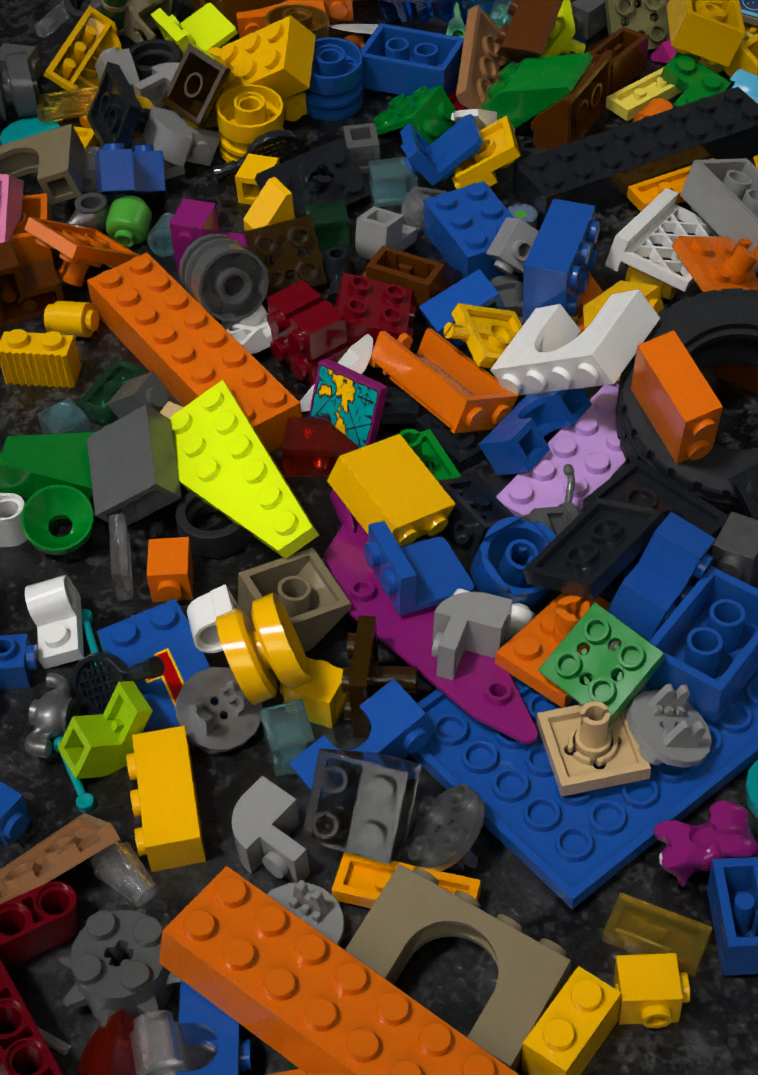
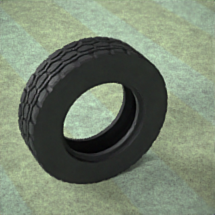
(715, 331)

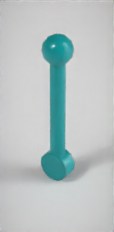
(87, 619)
(84, 801)

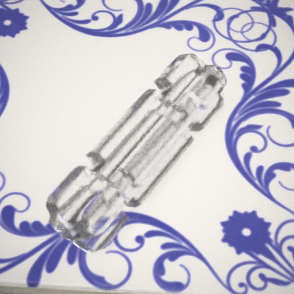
(52, 20)

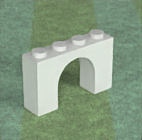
(553, 357)

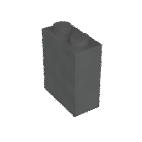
(133, 466)

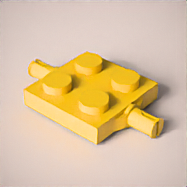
(484, 331)

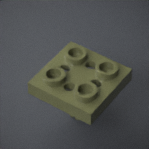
(624, 14)

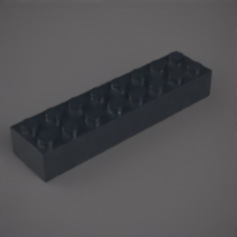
(606, 163)

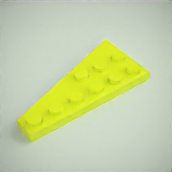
(234, 472)

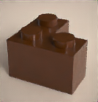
(25, 289)

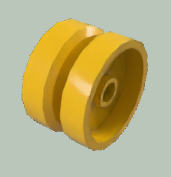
(263, 649)

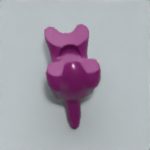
(694, 847)

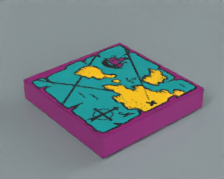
(348, 401)

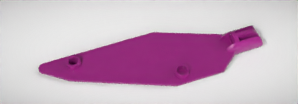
(479, 684)

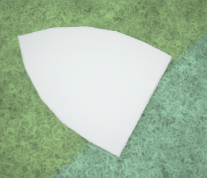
(357, 28)

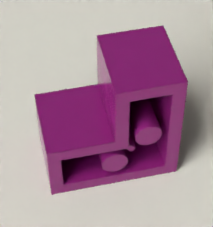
(193, 221)

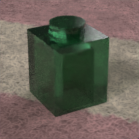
(330, 224)

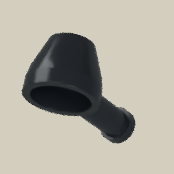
(335, 263)

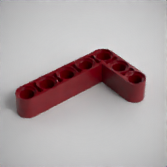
(36, 934)

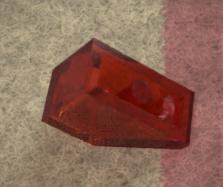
(313, 447)

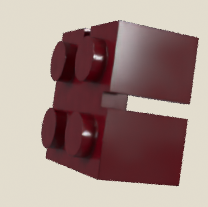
(305, 330)

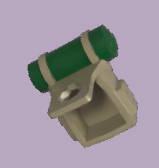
(134, 16)

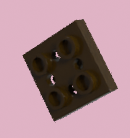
(284, 256)
(367, 676)

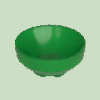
(53, 504)

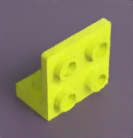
(202, 29)

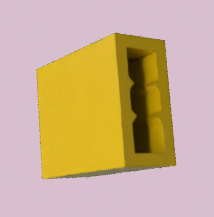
(391, 486)

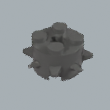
(118, 965)

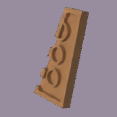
(479, 59)
(56, 855)

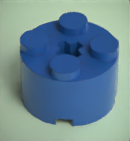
(504, 555)

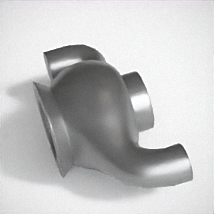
(92, 210)
(51, 715)

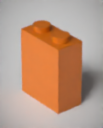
(676, 397)

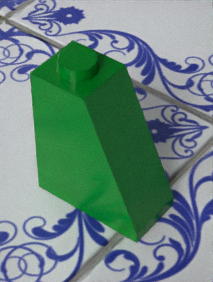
(43, 461)

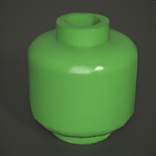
(129, 219)

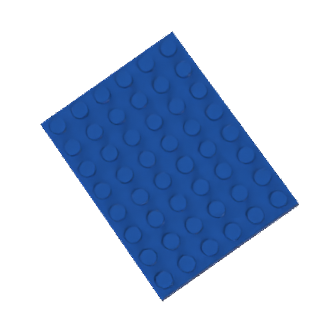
(587, 835)

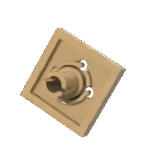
(588, 734)

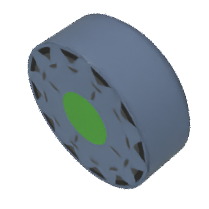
(524, 212)

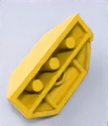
(76, 59)

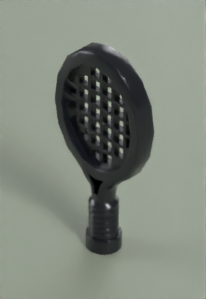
(262, 141)
(150, 668)

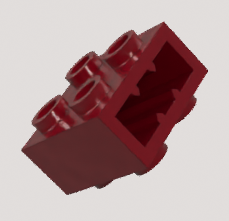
(373, 308)

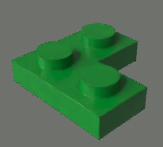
(693, 79)

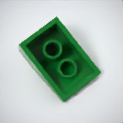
(534, 85)

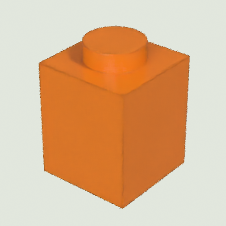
(170, 569)

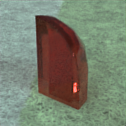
(109, 1048)

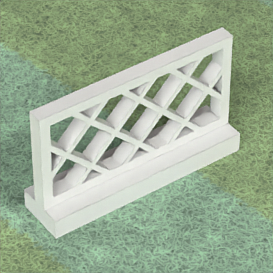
(650, 228)

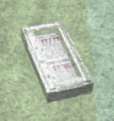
(121, 557)

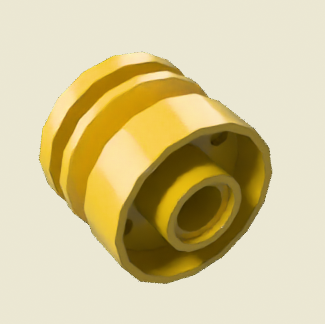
(245, 115)

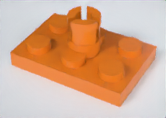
(78, 248)
(718, 262)
(540, 637)

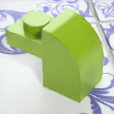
(100, 742)

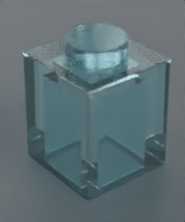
(390, 181)
(63, 418)
(286, 734)

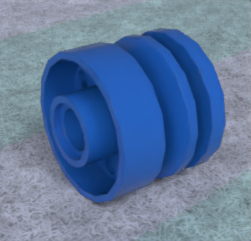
(335, 80)

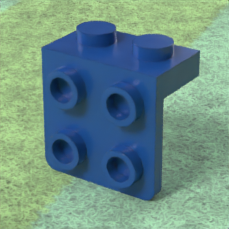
(441, 157)
(415, 573)

